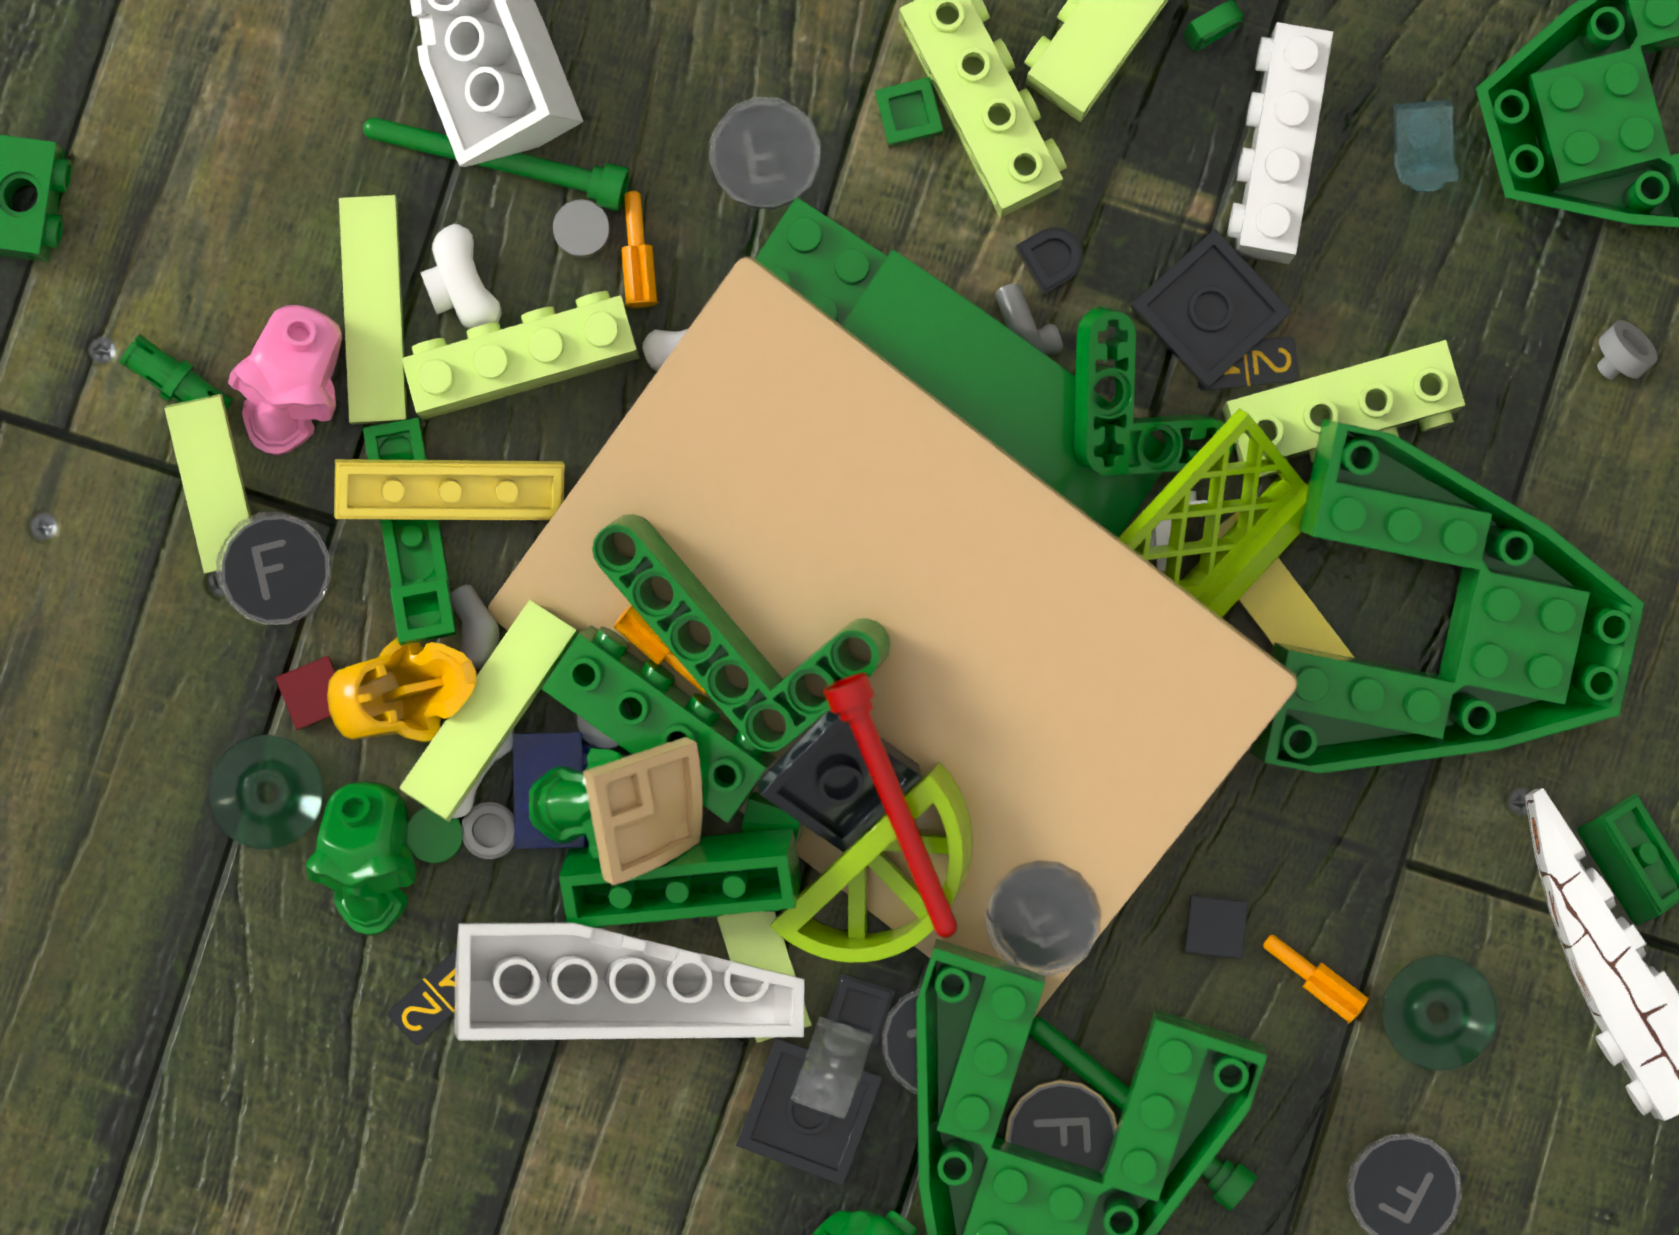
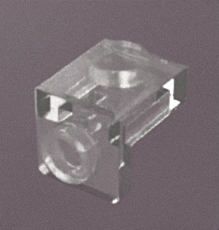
(832, 1067)

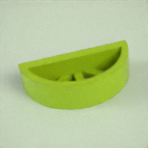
(851, 868)

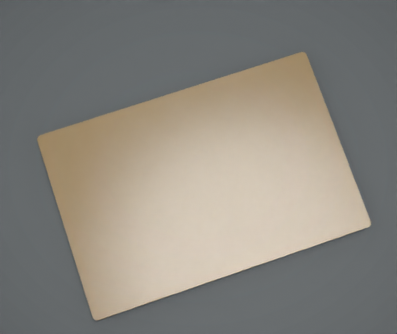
(1025, 638)

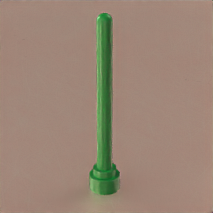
(602, 184)
(1224, 1178)

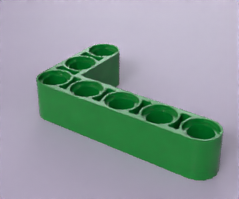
(728, 642)

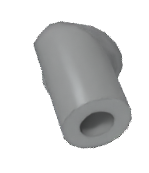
(1020, 320)
(478, 627)

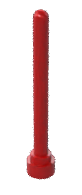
(853, 702)

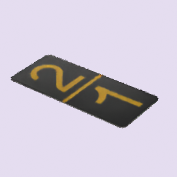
(1266, 363)
(427, 1003)

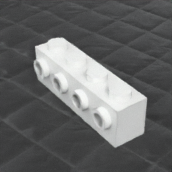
(1282, 144)

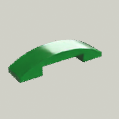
(413, 547)

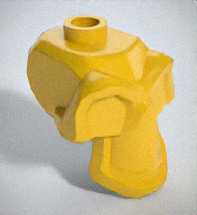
(401, 692)

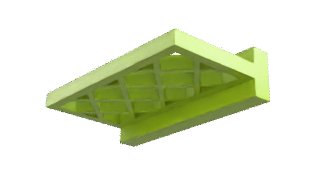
(1252, 544)

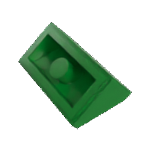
(1633, 859)

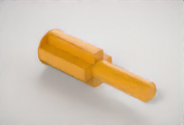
(637, 257)
(640, 634)
(1320, 981)

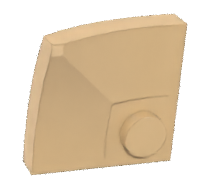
(646, 808)

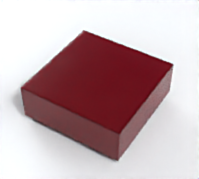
(306, 692)

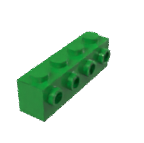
(602, 675)
(709, 880)

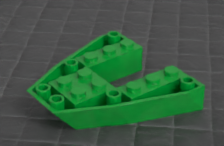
(1580, 117)
(1531, 639)
(1176, 1117)

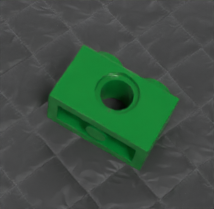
(38, 165)

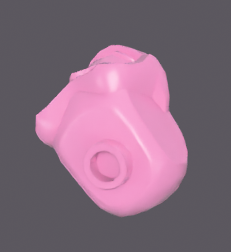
(288, 378)

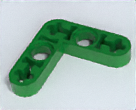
(1126, 431)

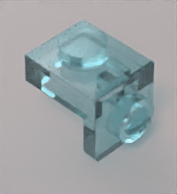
(1424, 144)

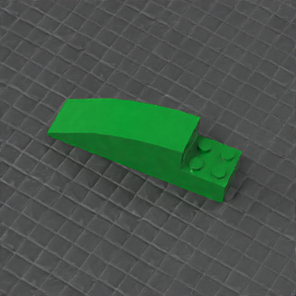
(955, 355)

